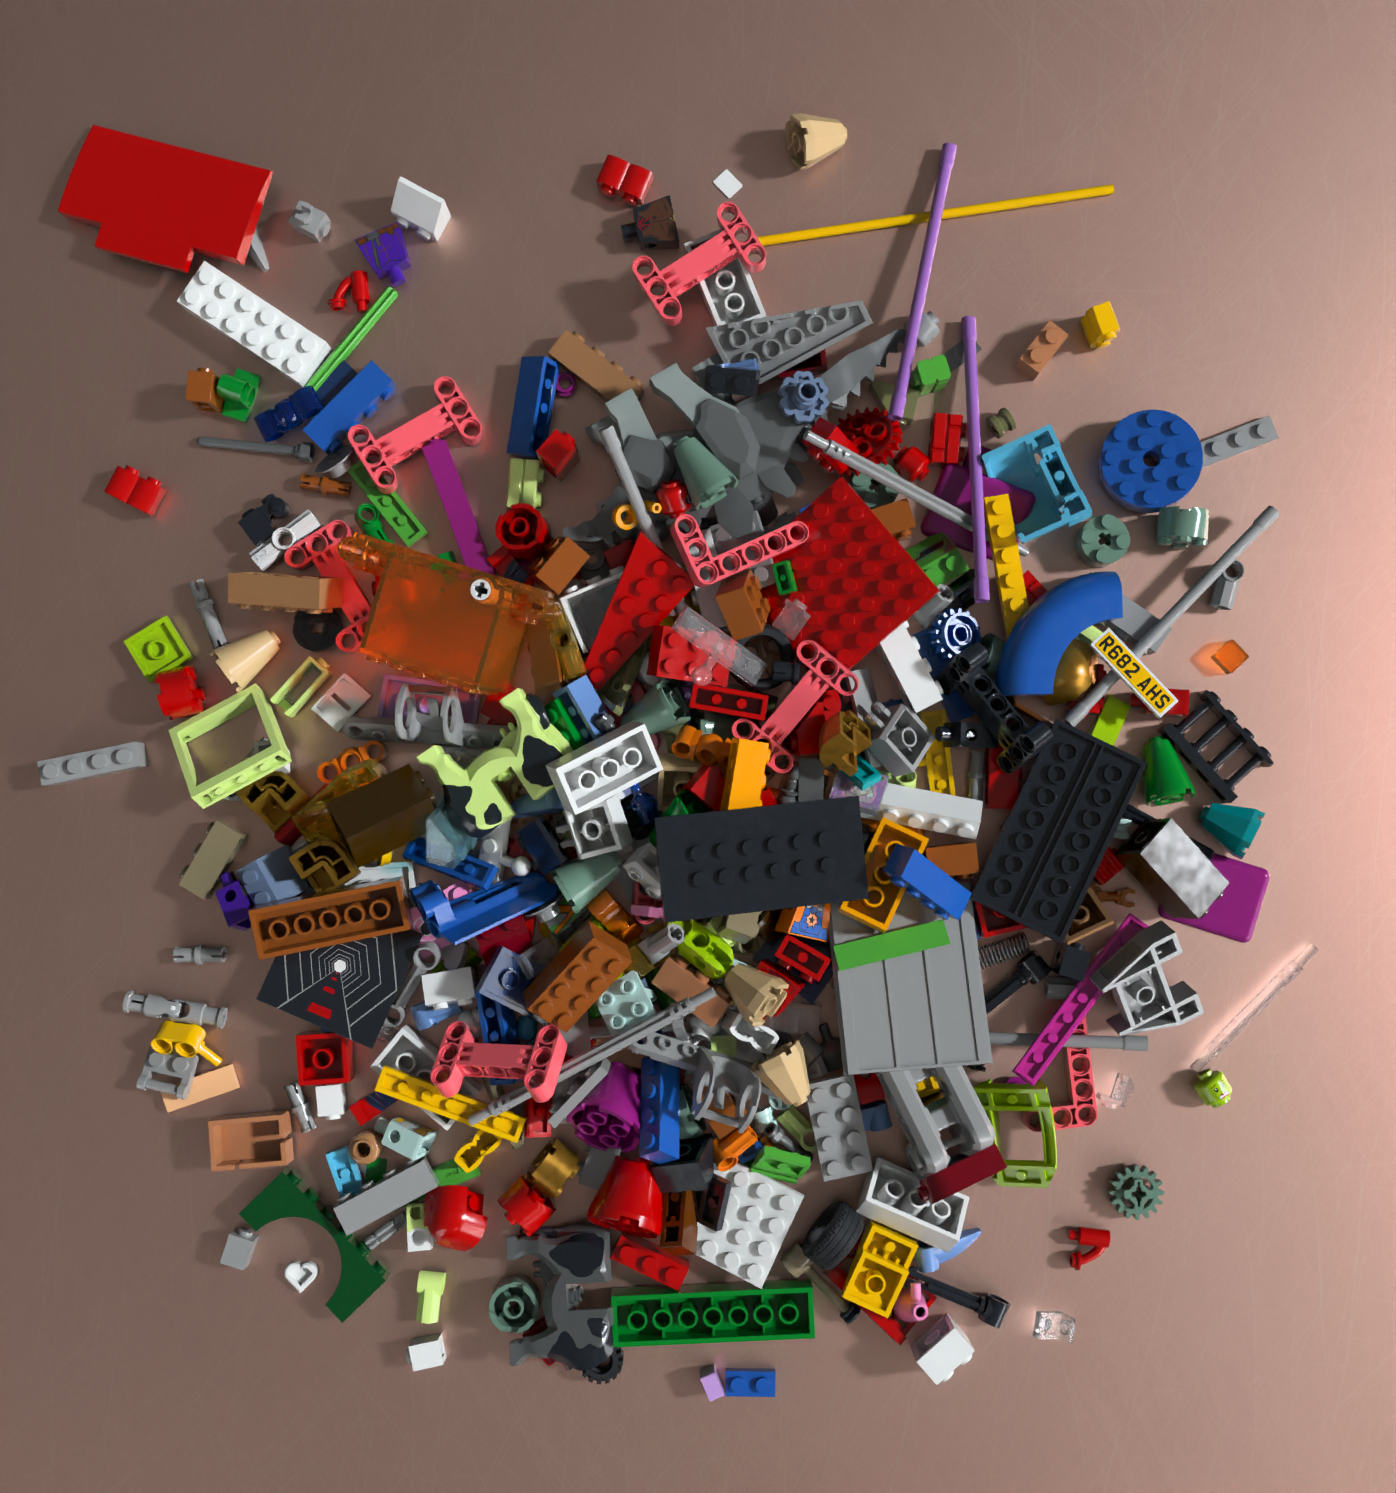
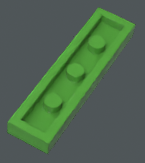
(389, 506)

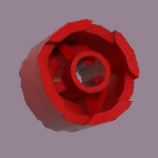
(523, 531)
(180, 692)
(526, 1206)

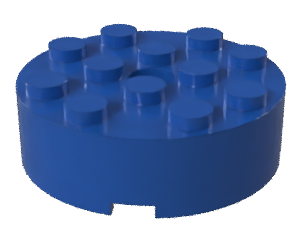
(1172, 447)

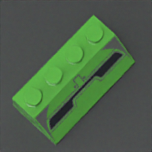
(939, 558)

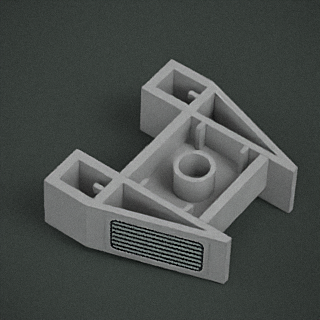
(1141, 986)

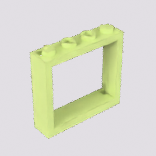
(245, 771)

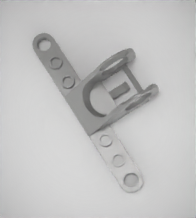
(426, 728)
(711, 1070)

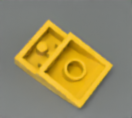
(879, 1268)

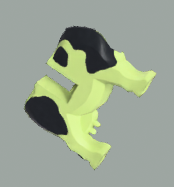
(471, 794)

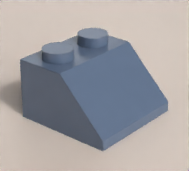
(272, 877)

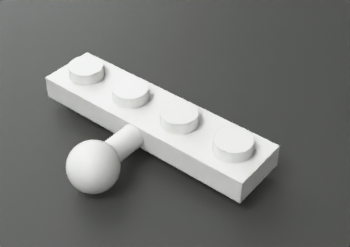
(494, 851)

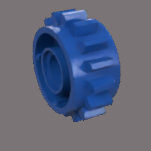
(944, 631)

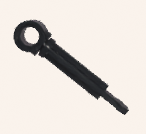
(1031, 968)
(989, 1308)

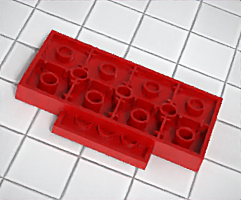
(163, 200)

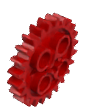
(872, 435)

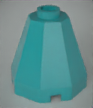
(1231, 826)

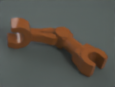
(1117, 896)

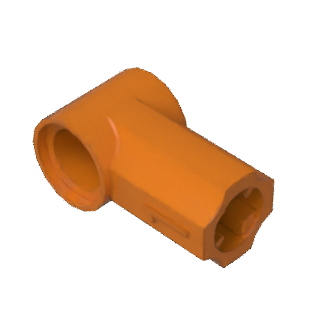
(730, 1147)

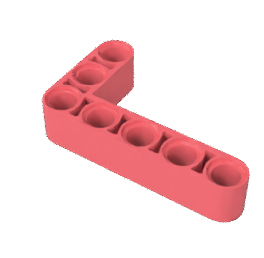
(735, 555)
(1075, 1101)

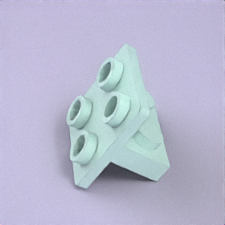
(626, 1003)

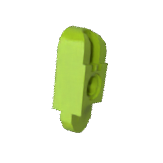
(707, 956)

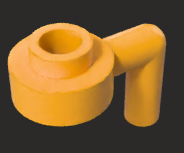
(631, 520)

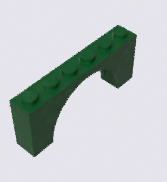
(292, 1198)

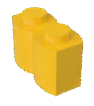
(1100, 325)
(473, 1150)

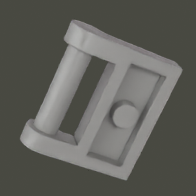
(168, 1064)

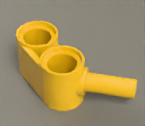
(186, 1040)

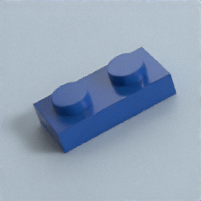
(750, 1382)

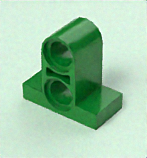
(238, 393)

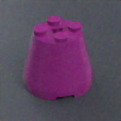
(610, 1111)

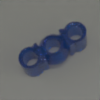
(288, 413)

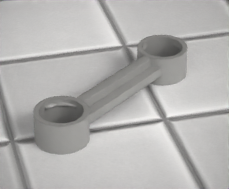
(412, 981)

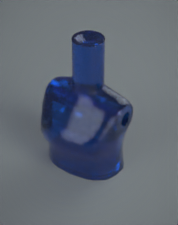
(643, 805)

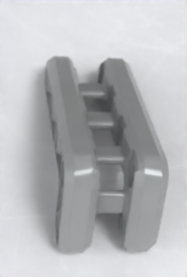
(962, 1112)

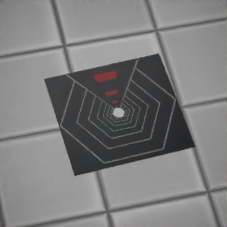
(342, 984)

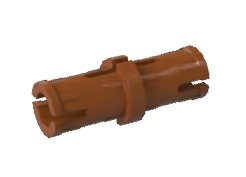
(325, 485)

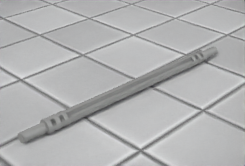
(896, 483)
(599, 1052)

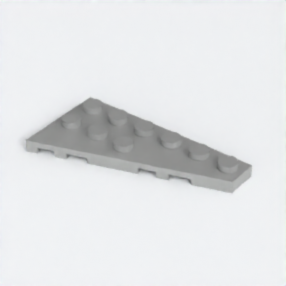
(788, 338)

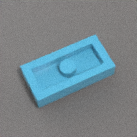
(344, 1171)

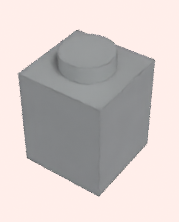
(239, 1248)

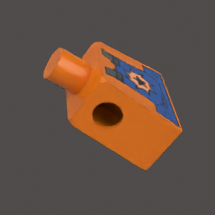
(806, 921)

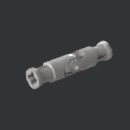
(158, 1007)

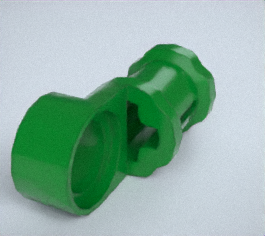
(373, 527)

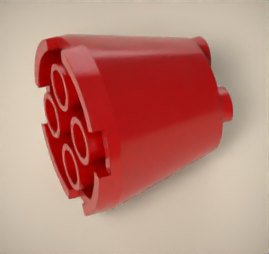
(628, 1199)

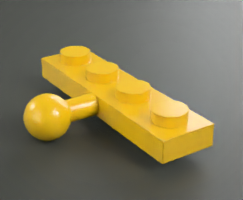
(937, 757)

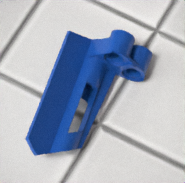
(473, 914)

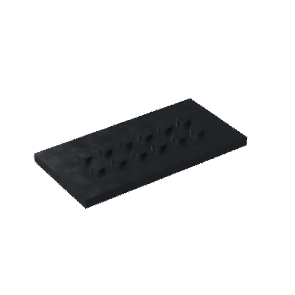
(1058, 831)
(760, 858)

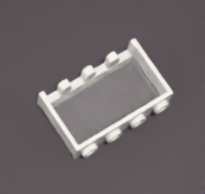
(588, 605)

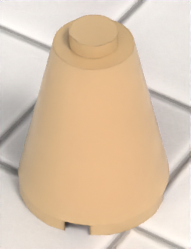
(246, 657)

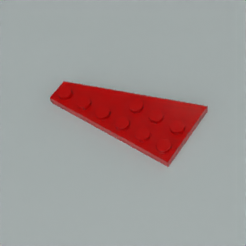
(643, 598)

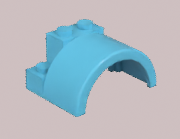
(1049, 482)

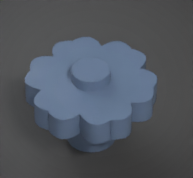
(803, 397)

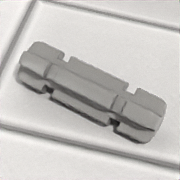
(386, 1230)

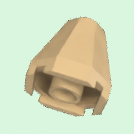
(813, 138)
(755, 992)
(785, 1073)

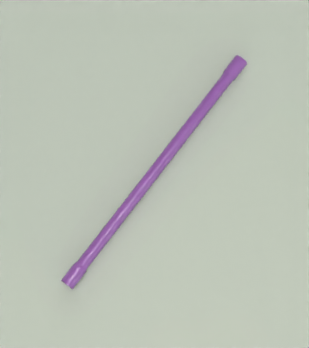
(899, 397)
(981, 581)

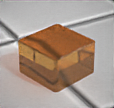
(1229, 656)

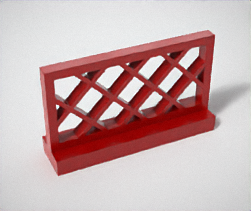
(888, 1325)

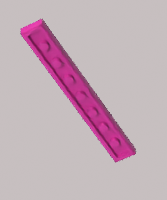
(1072, 1009)

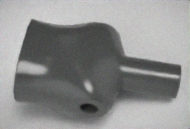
(832, 1055)

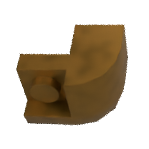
(1074, 673)
(842, 739)
(274, 799)
(325, 865)

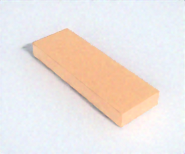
(204, 1087)

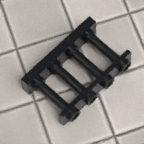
(1208, 770)

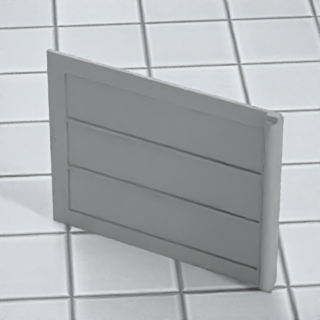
(915, 1006)

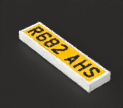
(1133, 673)

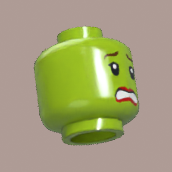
(1213, 1088)

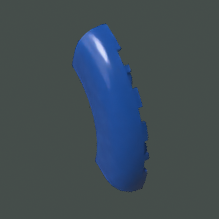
(1050, 626)

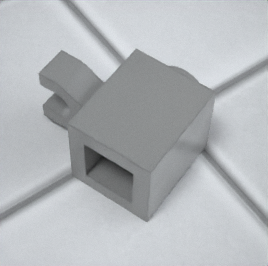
(310, 221)

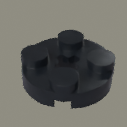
(317, 641)

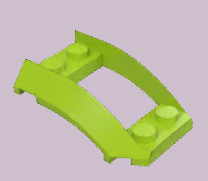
(1021, 1097)

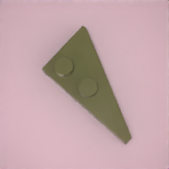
(619, 686)

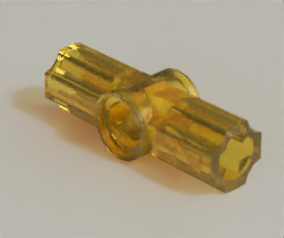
(569, 655)

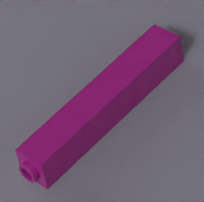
(457, 505)

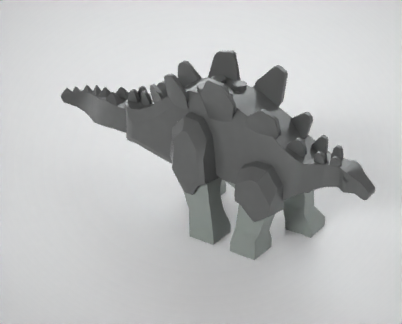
(746, 437)

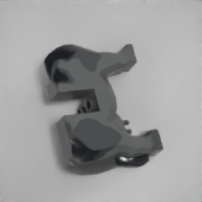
(566, 1258)

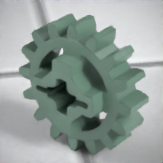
(1146, 1192)

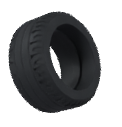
(786, 653)
(833, 1235)

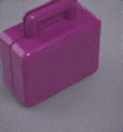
(954, 488)
(1238, 908)

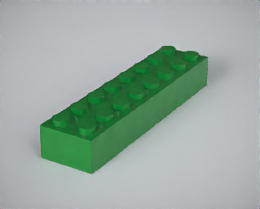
(712, 1313)

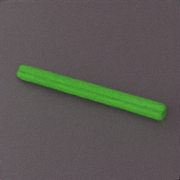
(353, 337)

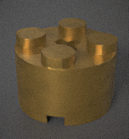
(552, 1168)

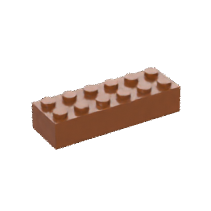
(330, 917)

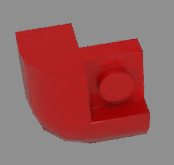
(455, 1216)

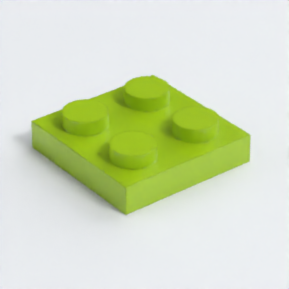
(158, 648)

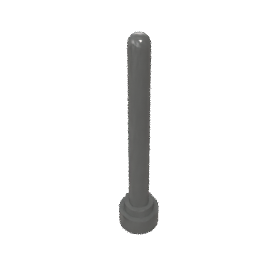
(303, 451)

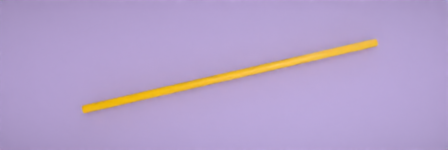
(947, 213)

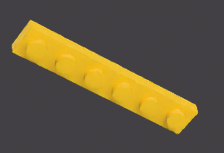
(1005, 559)
(458, 1107)

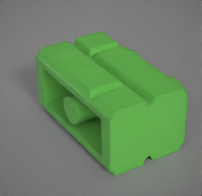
(930, 375)

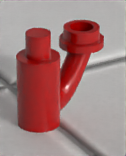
(360, 292)
(1088, 1236)

